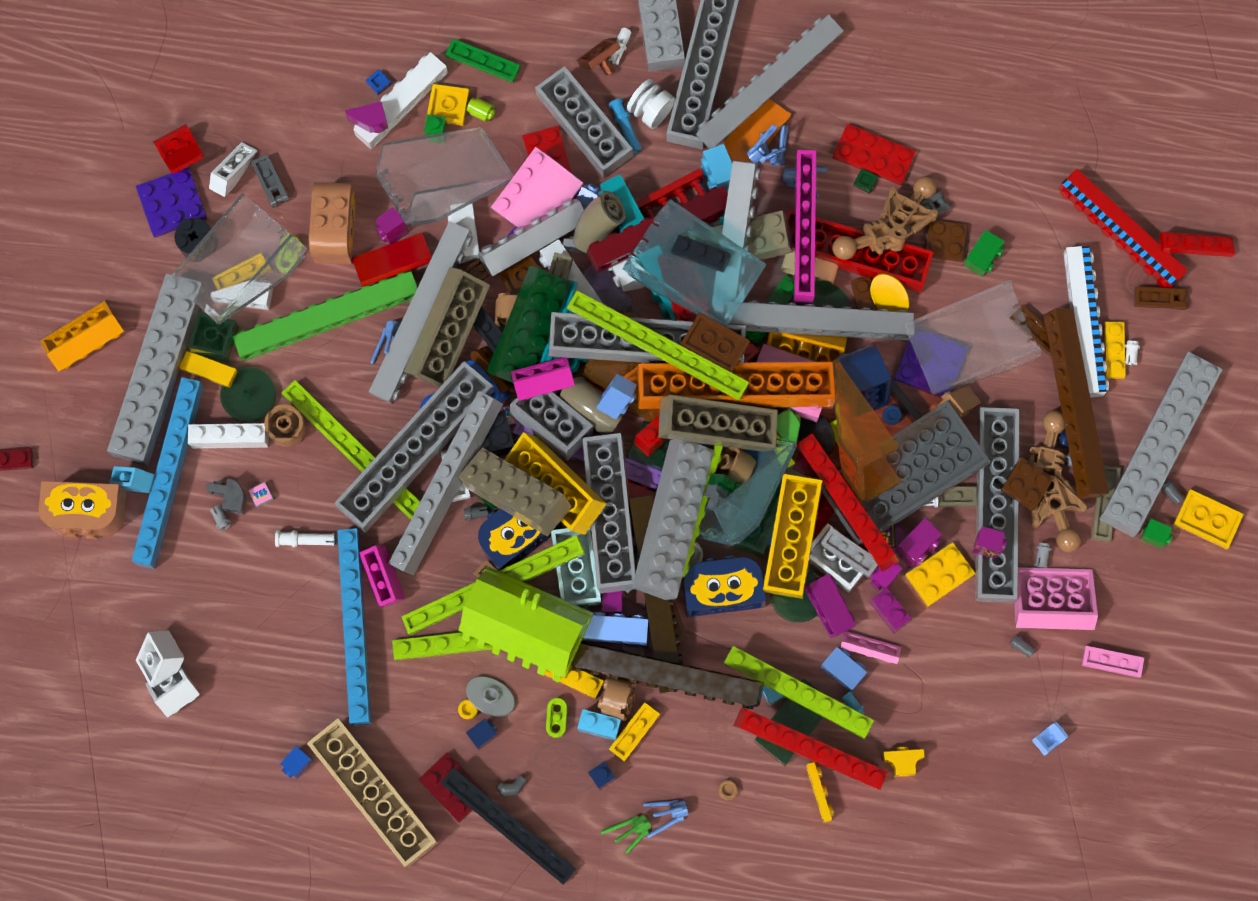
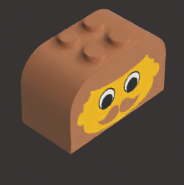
(332, 222)
(82, 508)

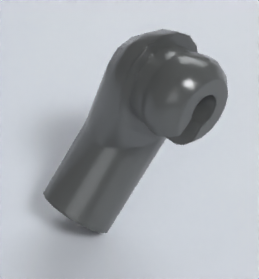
(513, 788)

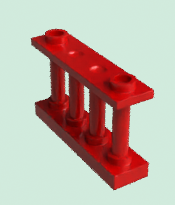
(675, 188)

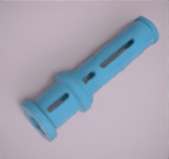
(622, 118)

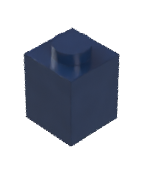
(482, 733)
(601, 775)

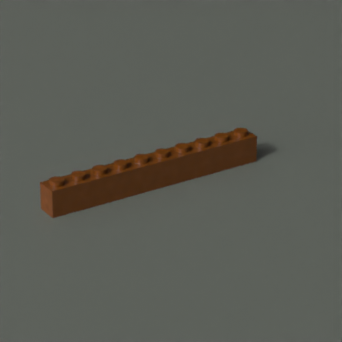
(1075, 404)

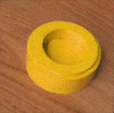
(467, 710)

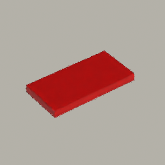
(392, 259)

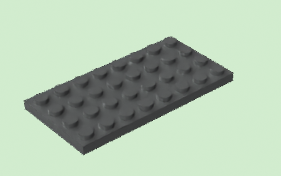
(929, 460)

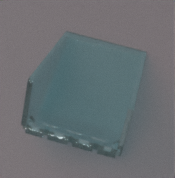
(687, 282)
(746, 506)

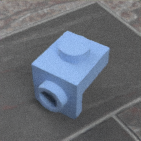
(587, 194)
(1050, 738)

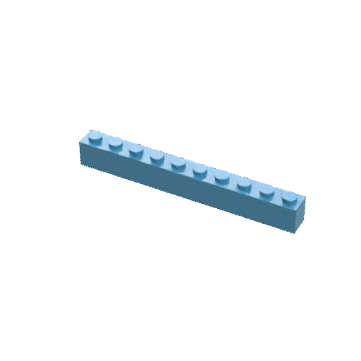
(167, 474)
(354, 627)

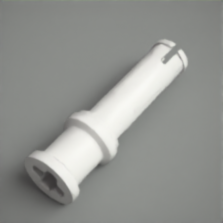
(294, 538)

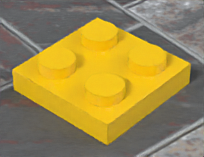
(449, 103)

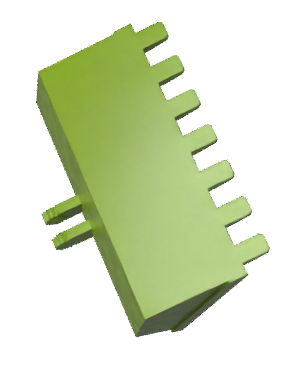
(524, 623)

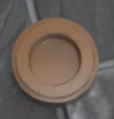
(728, 790)

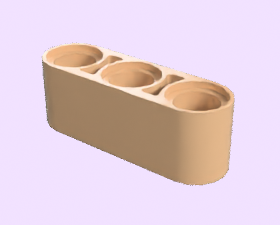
(824, 269)

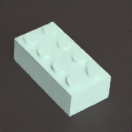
(578, 576)

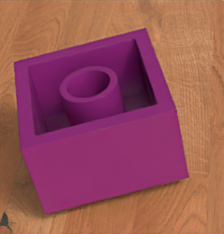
(918, 543)

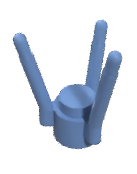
(757, 152)
(779, 159)
(790, 176)
(388, 332)
(677, 810)

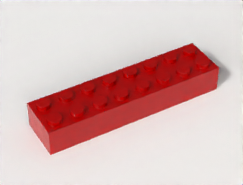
(906, 265)

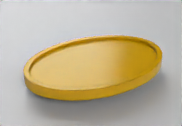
(889, 293)

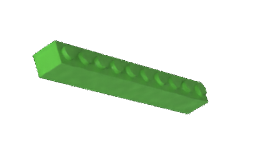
(326, 316)

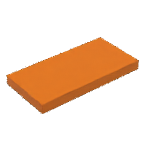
(748, 133)

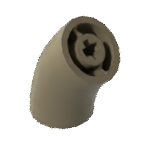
(598, 220)
(584, 400)

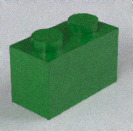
(983, 253)

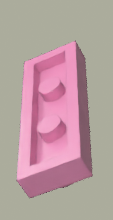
(870, 647)
(1112, 661)

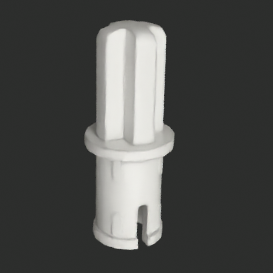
(622, 40)

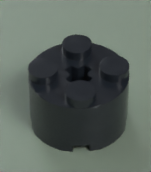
(189, 230)

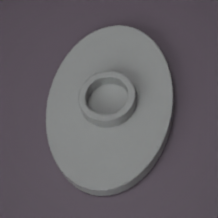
(490, 696)

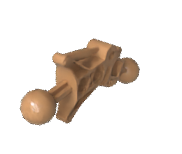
(900, 215)
(1049, 461)

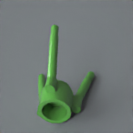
(639, 825)

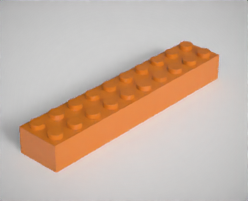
(769, 385)

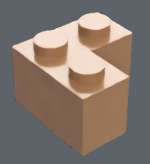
(961, 399)

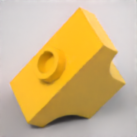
(903, 760)

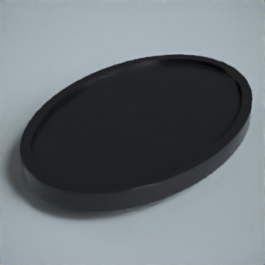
(821, 430)

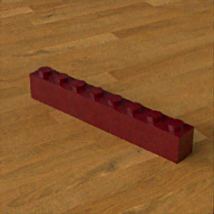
(620, 246)

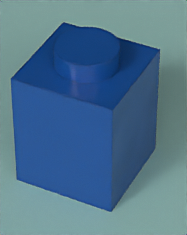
(295, 763)

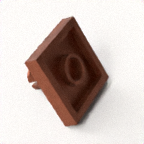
(599, 56)

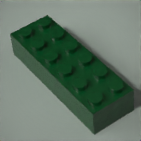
(528, 323)

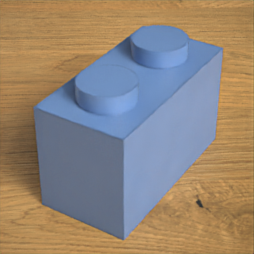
(616, 396)
(844, 669)

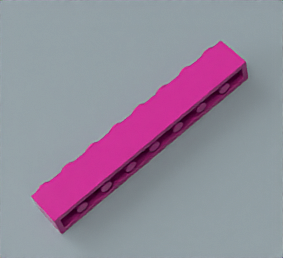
(805, 226)

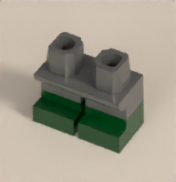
(719, 488)

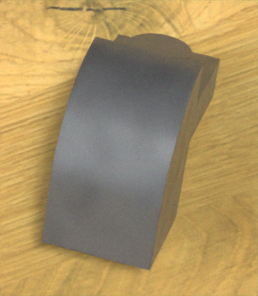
(233, 494)

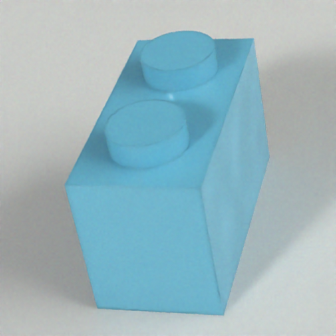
(132, 479)
(599, 725)

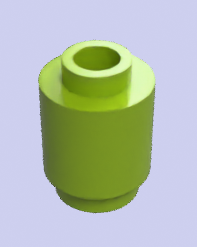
(481, 109)

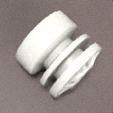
(651, 103)

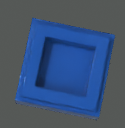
(378, 82)

